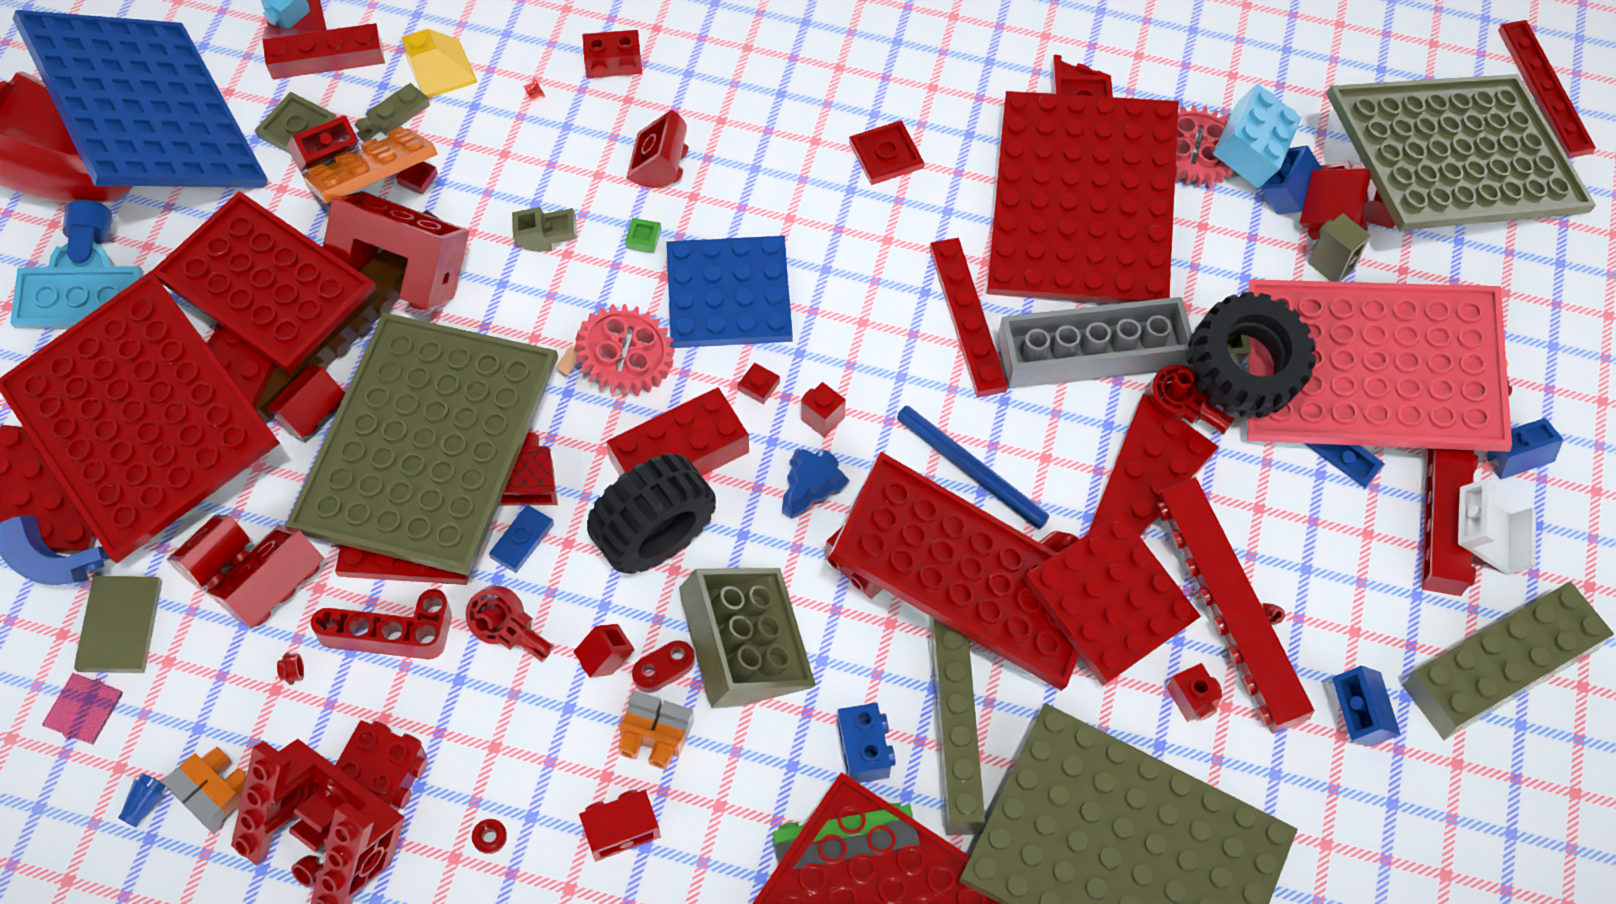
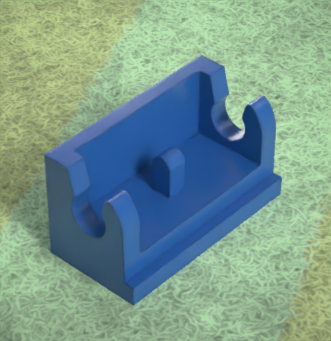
(1532, 447)

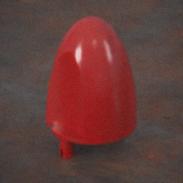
(38, 150)

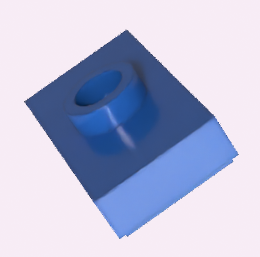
(521, 538)

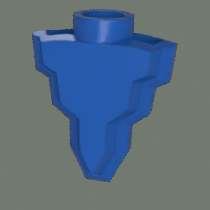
(811, 480)

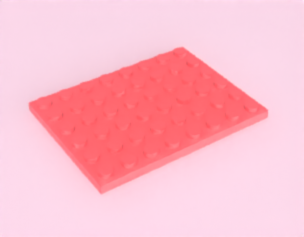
(1393, 366)

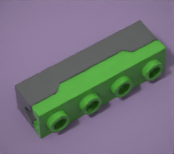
(856, 844)

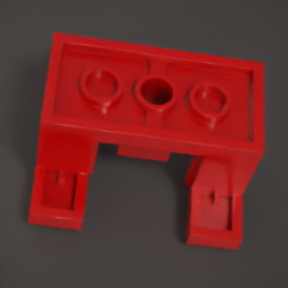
(333, 812)

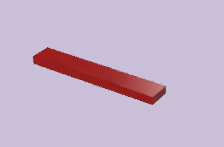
(1546, 88)

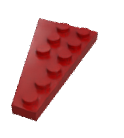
(1152, 458)

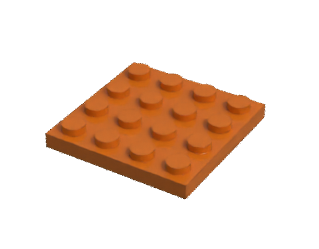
(369, 164)

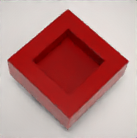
(417, 177)
(759, 383)

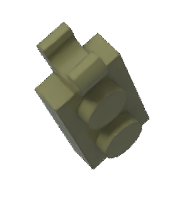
(392, 112)

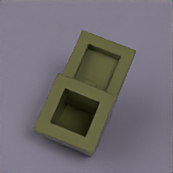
(539, 230)

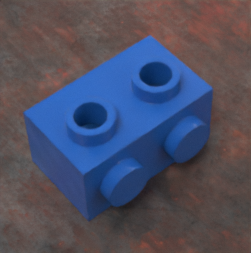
(1289, 185)
(1366, 706)
(864, 742)

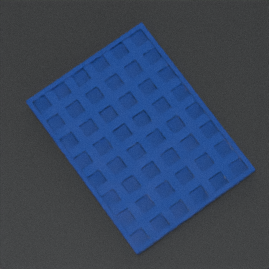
(138, 101)

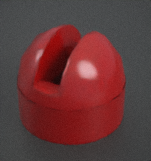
(305, 870)

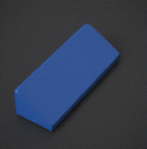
(1351, 460)

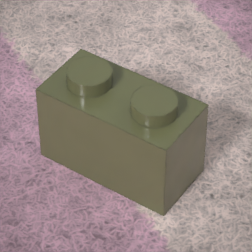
(1338, 248)

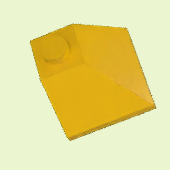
(437, 62)

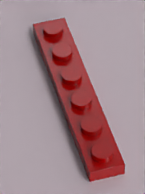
(968, 318)

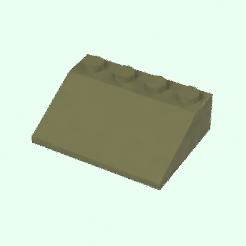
(745, 635)

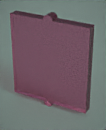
(82, 708)

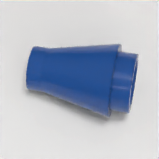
(141, 799)

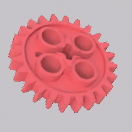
(1206, 166)
(596, 341)

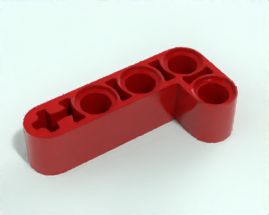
(381, 626)

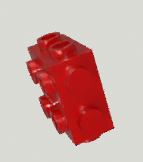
(383, 762)

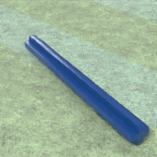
(973, 467)

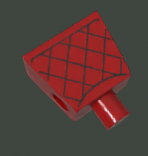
(532, 476)

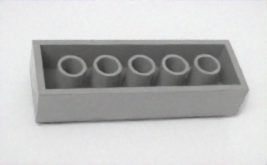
(1094, 342)

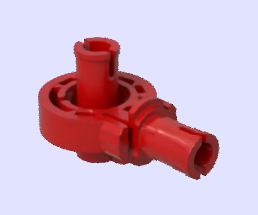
(1183, 399)
(504, 621)

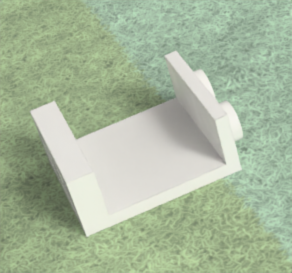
(1492, 533)

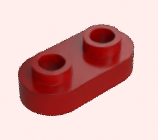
(665, 666)

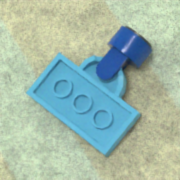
(77, 275)

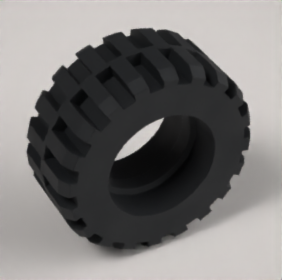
(1273, 327)
(651, 513)

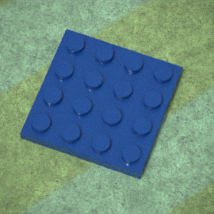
(728, 292)

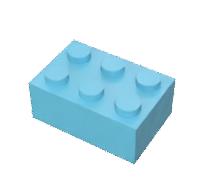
(1257, 135)

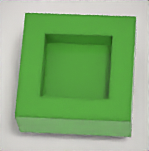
(643, 235)

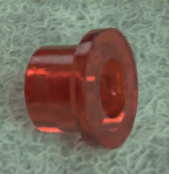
(533, 89)

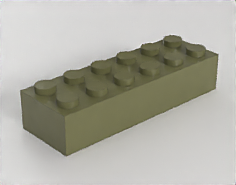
(1507, 660)

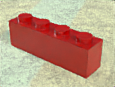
(308, 52)

